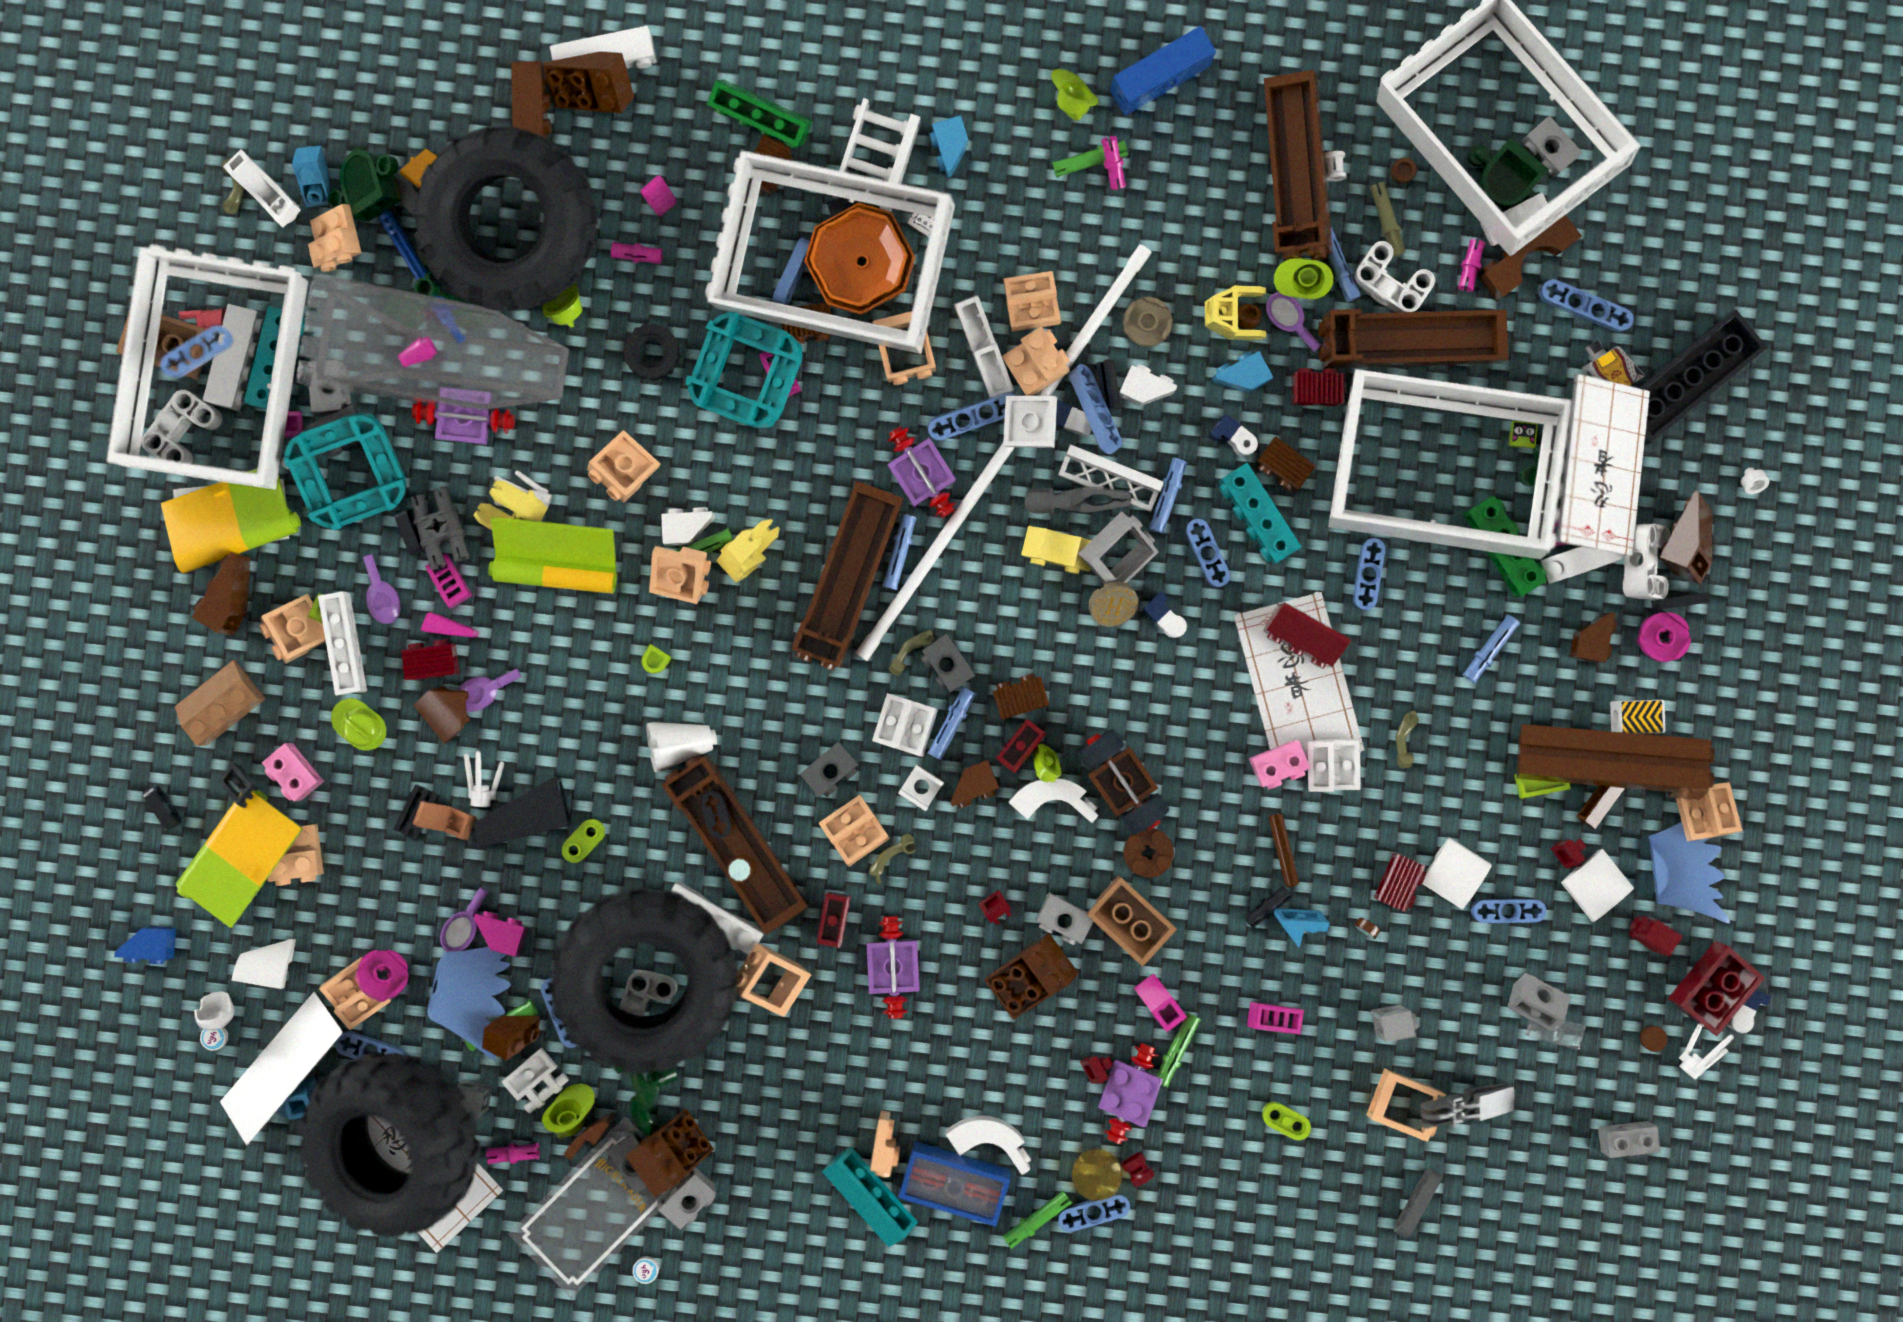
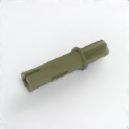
(1387, 218)

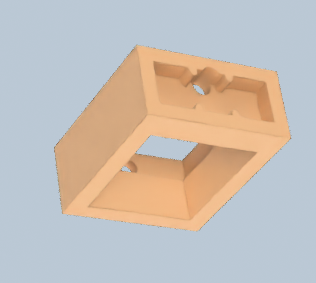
(899, 322)
(787, 987)
(1383, 1094)

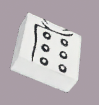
(921, 223)

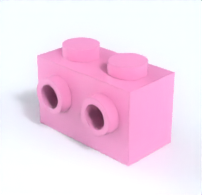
(1280, 763)
(292, 772)

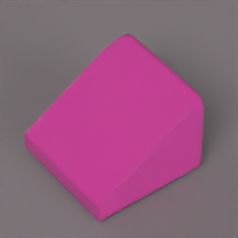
(294, 424)

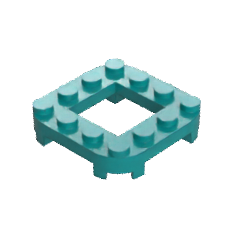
(713, 356)
(312, 486)

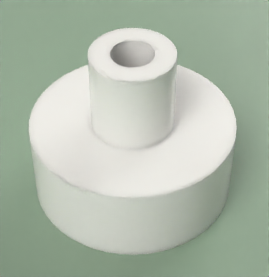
(1754, 481)

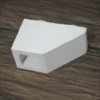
(1143, 387)
(684, 528)

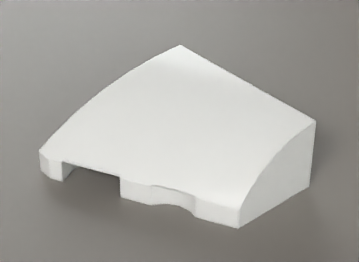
(265, 965)

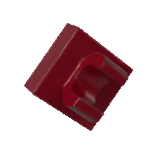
(1569, 852)
(994, 907)
(1096, 1068)

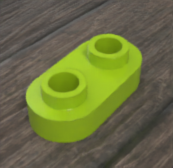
(1046, 763)
(583, 841)
(1285, 1121)

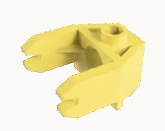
(1222, 313)
(524, 505)
(745, 551)

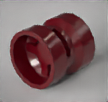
(1138, 1169)

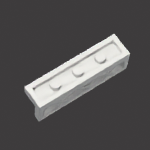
(1114, 469)
(342, 643)

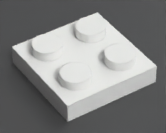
(1030, 421)

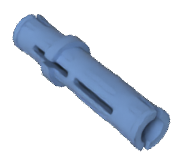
(1343, 274)
(1168, 494)
(899, 551)
(1484, 657)
(952, 722)

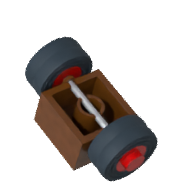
(1123, 781)

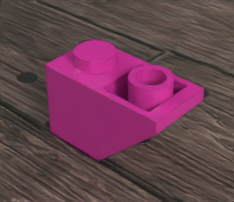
(501, 935)
(1160, 1002)

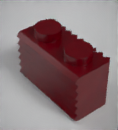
(1318, 388)
(430, 661)
(1020, 745)
(1400, 882)
(833, 919)
(1655, 935)

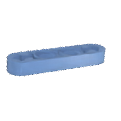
(1587, 302)
(1095, 409)
(974, 418)

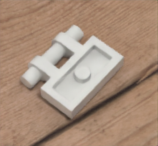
(529, 1074)

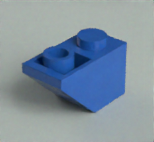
(149, 943)

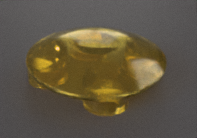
(1097, 1174)

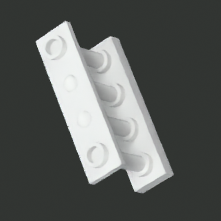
(901, 153)

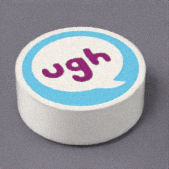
(214, 1039)
(645, 1269)

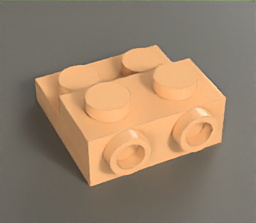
(334, 239)
(1037, 361)
(622, 467)
(679, 573)
(292, 629)
(301, 860)
(885, 1151)

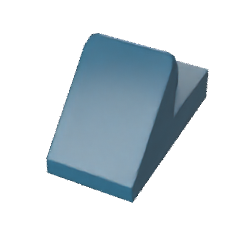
(1298, 921)

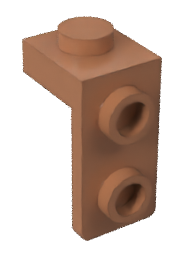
(444, 819)

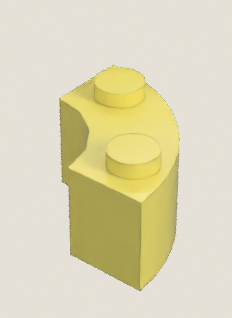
(1055, 548)

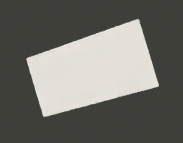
(280, 1067)

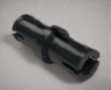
(1267, 906)

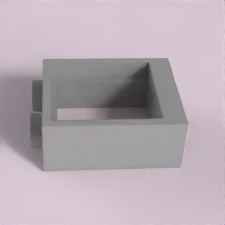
(1132, 562)

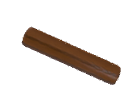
(1283, 850)

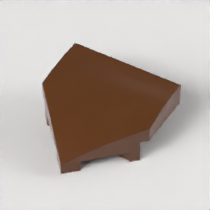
(444, 711)

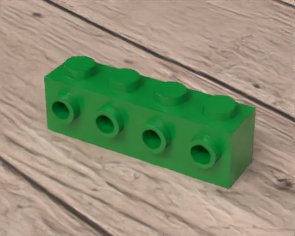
(759, 112)
(1518, 572)

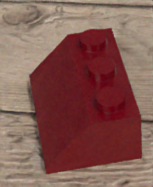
(1305, 635)
(1716, 988)

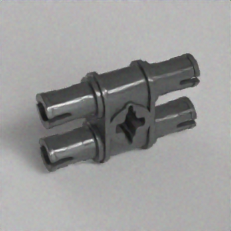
(450, 531)

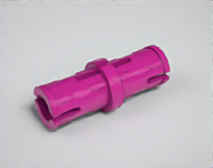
(1113, 162)
(637, 253)
(1471, 265)
(513, 1153)

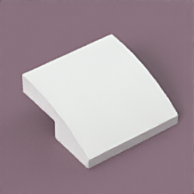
(905, 725)
(1334, 765)
(1456, 873)
(1597, 885)

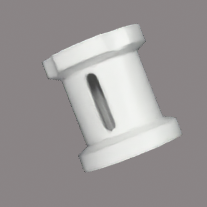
(1330, 158)

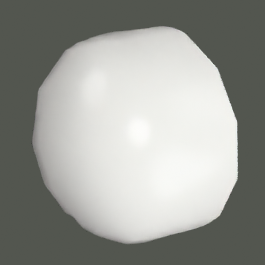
(215, 1011)

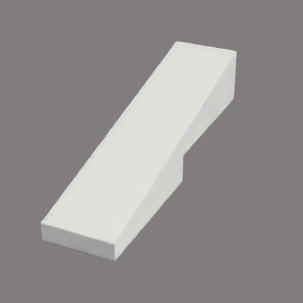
(983, 346)

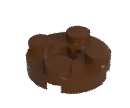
(1160, 860)

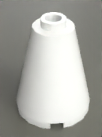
(677, 743)

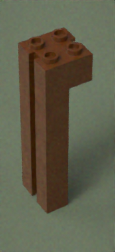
(1298, 166)
(1412, 338)
(847, 576)
(1616, 760)
(770, 889)

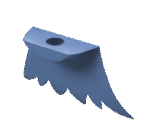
(1683, 872)
(464, 992)

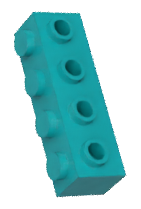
(261, 374)
(1259, 514)
(870, 1197)

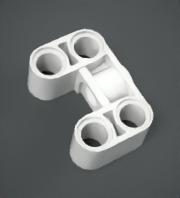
(1387, 289)
(174, 422)
(1642, 580)
(636, 999)

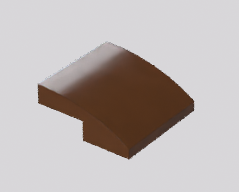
(591, 1133)

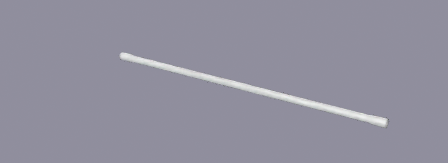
(873, 639)

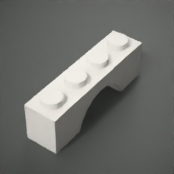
(739, 931)

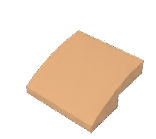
(1032, 301)
(1711, 815)
(854, 830)
(349, 1001)

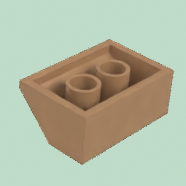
(171, 336)
(218, 704)
(1130, 921)

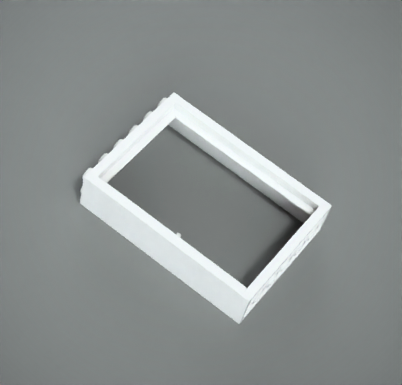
(1554, 76)
(738, 219)
(140, 350)
(1466, 399)

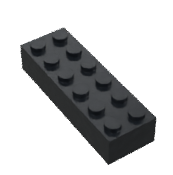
(1699, 372)

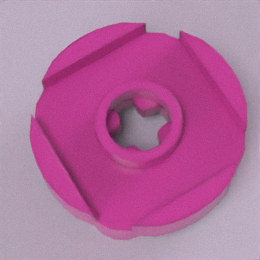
(1678, 634)
(379, 988)

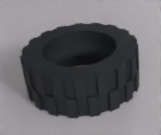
(638, 338)

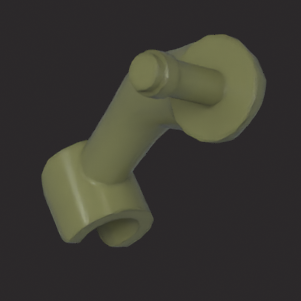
(233, 201)
(923, 639)
(1405, 759)
(905, 844)

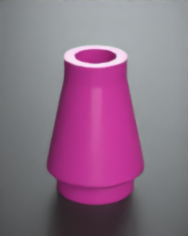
(419, 351)

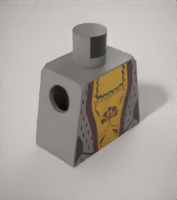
(1611, 365)

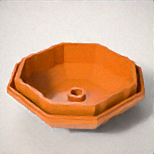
(853, 235)

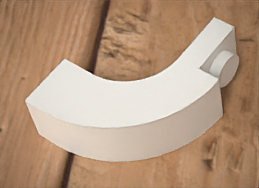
(262, 188)
(1576, 562)
(1038, 792)
(992, 1130)

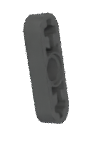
(1417, 1203)

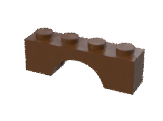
(1506, 275)

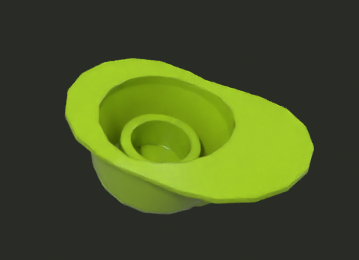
(1073, 94)
(1303, 278)
(565, 307)
(358, 724)
(569, 1110)

